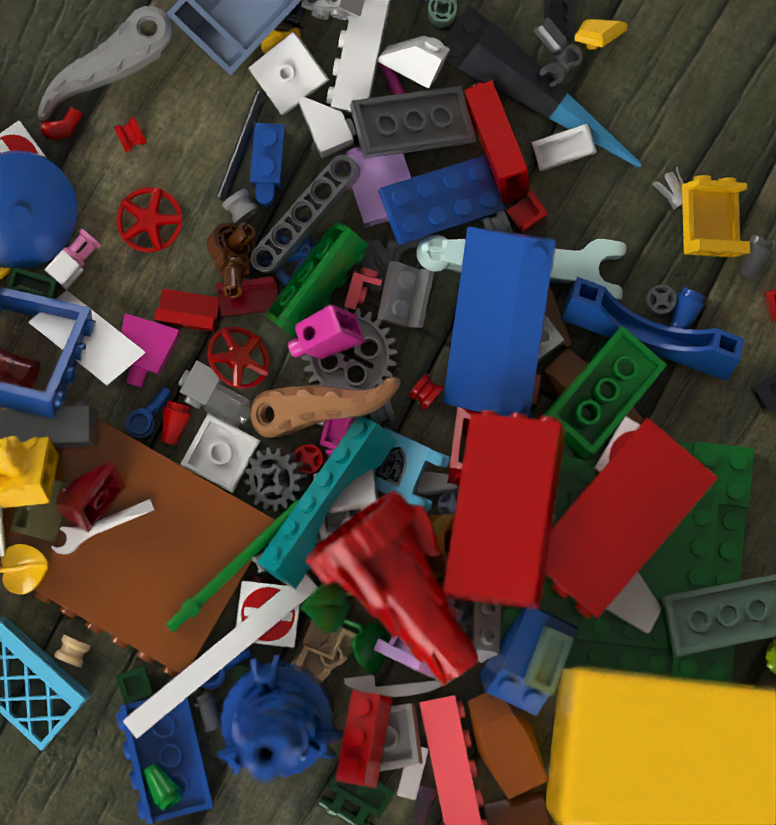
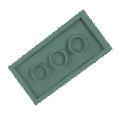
(721, 615)

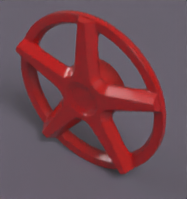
(149, 219)
(239, 356)

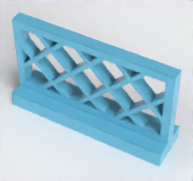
(44, 668)

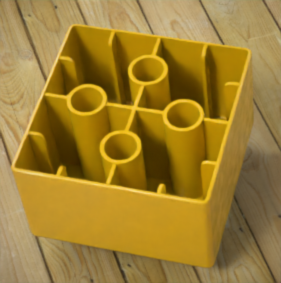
(661, 752)

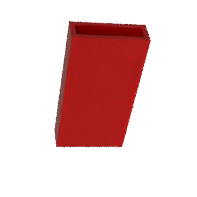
(505, 509)
(623, 518)

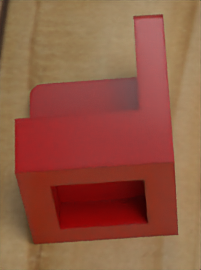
(527, 213)

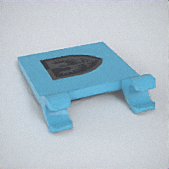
(405, 467)

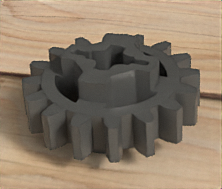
(275, 478)

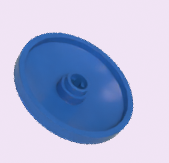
(35, 209)

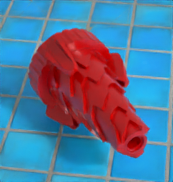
(384, 566)

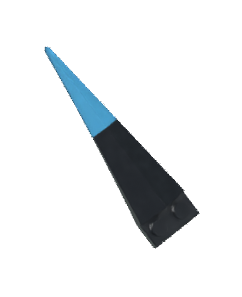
(488, 54)

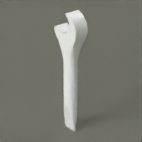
(77, 535)

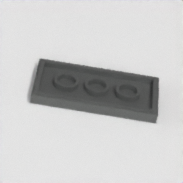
(412, 122)

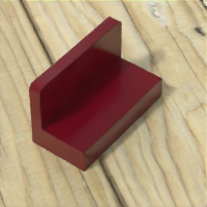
(255, 297)

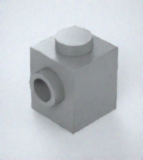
(198, 384)

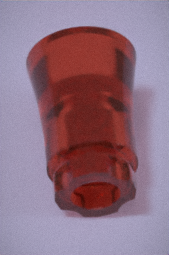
(18, 369)

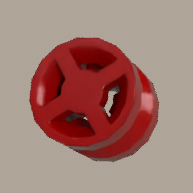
(130, 135)
(425, 392)
(307, 454)

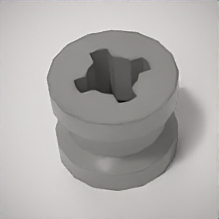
(240, 206)

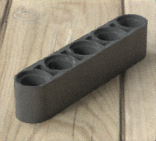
(291, 220)

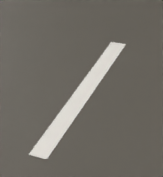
(218, 656)

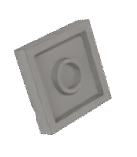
(402, 739)

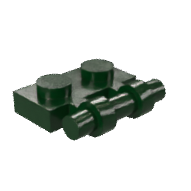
(368, 798)

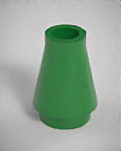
(162, 787)

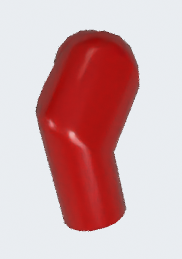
(63, 128)

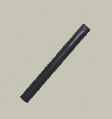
(241, 145)

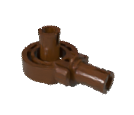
(227, 254)

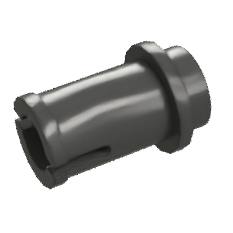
(209, 711)

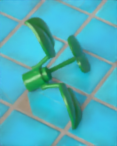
(328, 610)

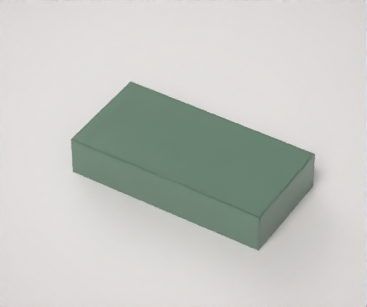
(548, 660)

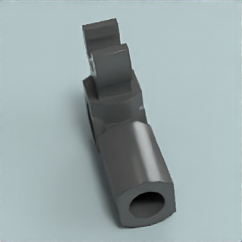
(566, 54)

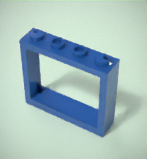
(47, 402)

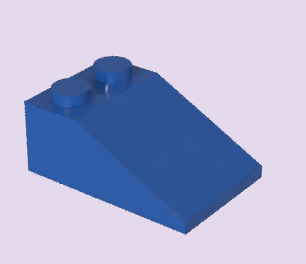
(506, 671)

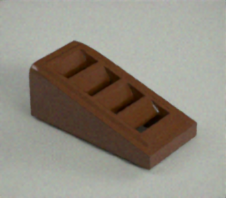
(554, 315)

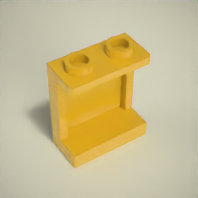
(712, 217)

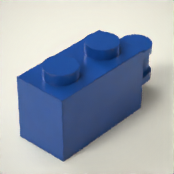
(267, 161)

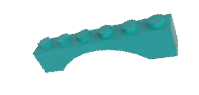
(358, 452)

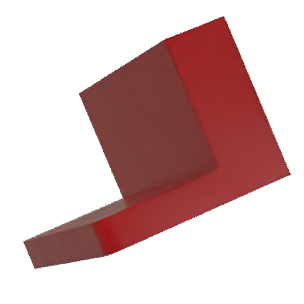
(187, 310)

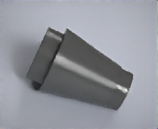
(759, 253)

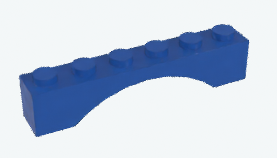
(703, 350)

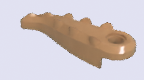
(312, 404)

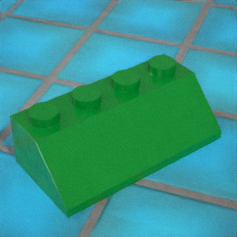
(317, 277)

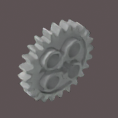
(339, 375)

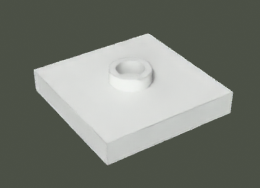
(288, 73)
(220, 453)

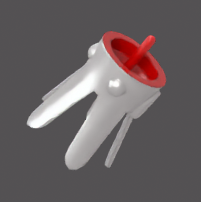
(676, 198)

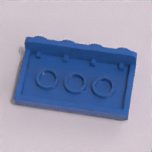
(177, 750)

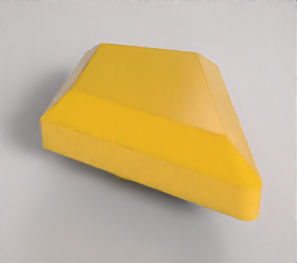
(599, 32)

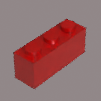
(364, 738)

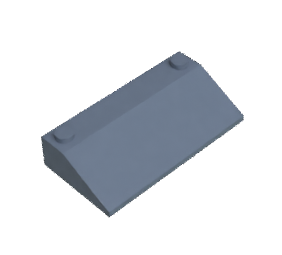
(230, 27)

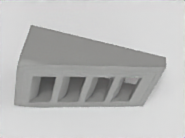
(434, 483)

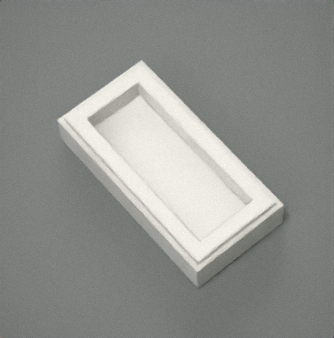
(564, 147)

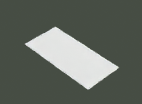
(107, 349)

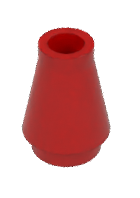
(174, 421)

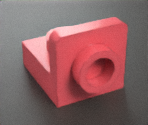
(356, 291)

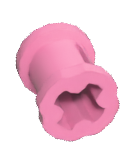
(83, 238)

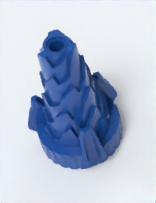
(277, 708)

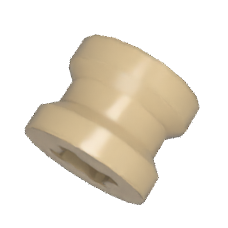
(72, 650)

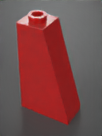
(498, 142)

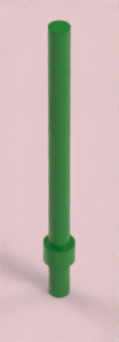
(192, 606)

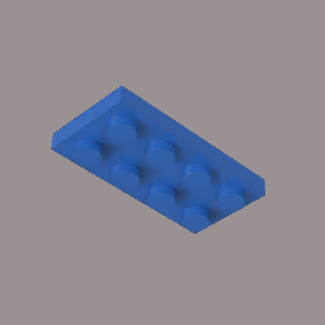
(441, 200)

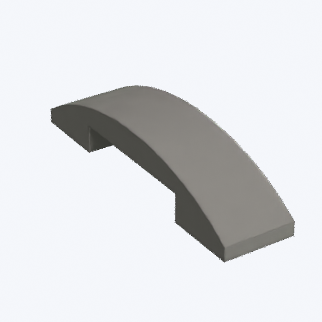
(367, 684)

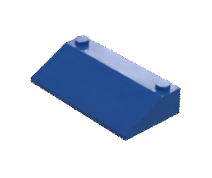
(499, 321)

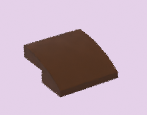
(519, 810)

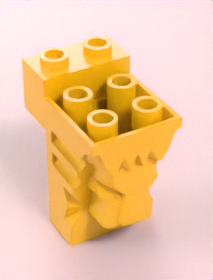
(26, 471)

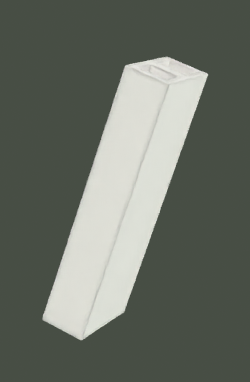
(411, 778)

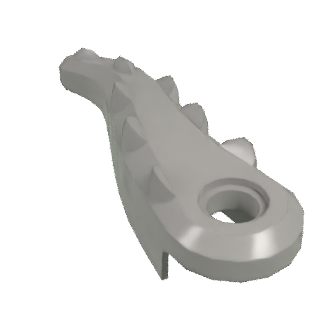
(112, 60)

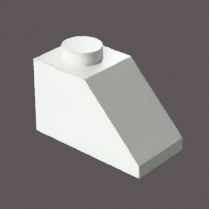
(416, 59)
(327, 126)

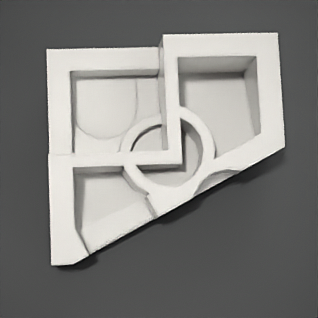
(636, 605)

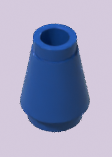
(687, 308)

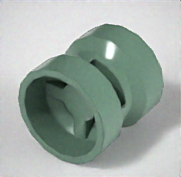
(440, 16)

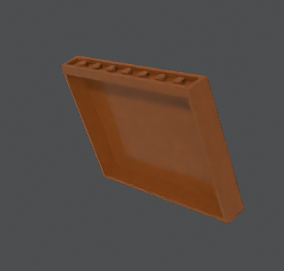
(145, 568)

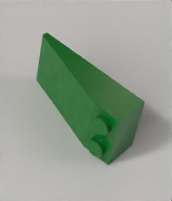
(605, 391)

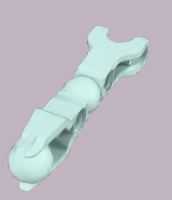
(439, 253)

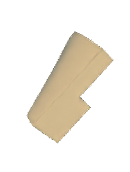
(323, 651)

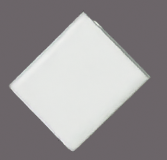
(64, 270)

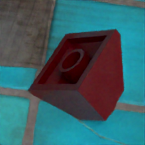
(90, 495)

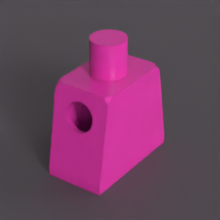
(326, 333)
(155, 340)

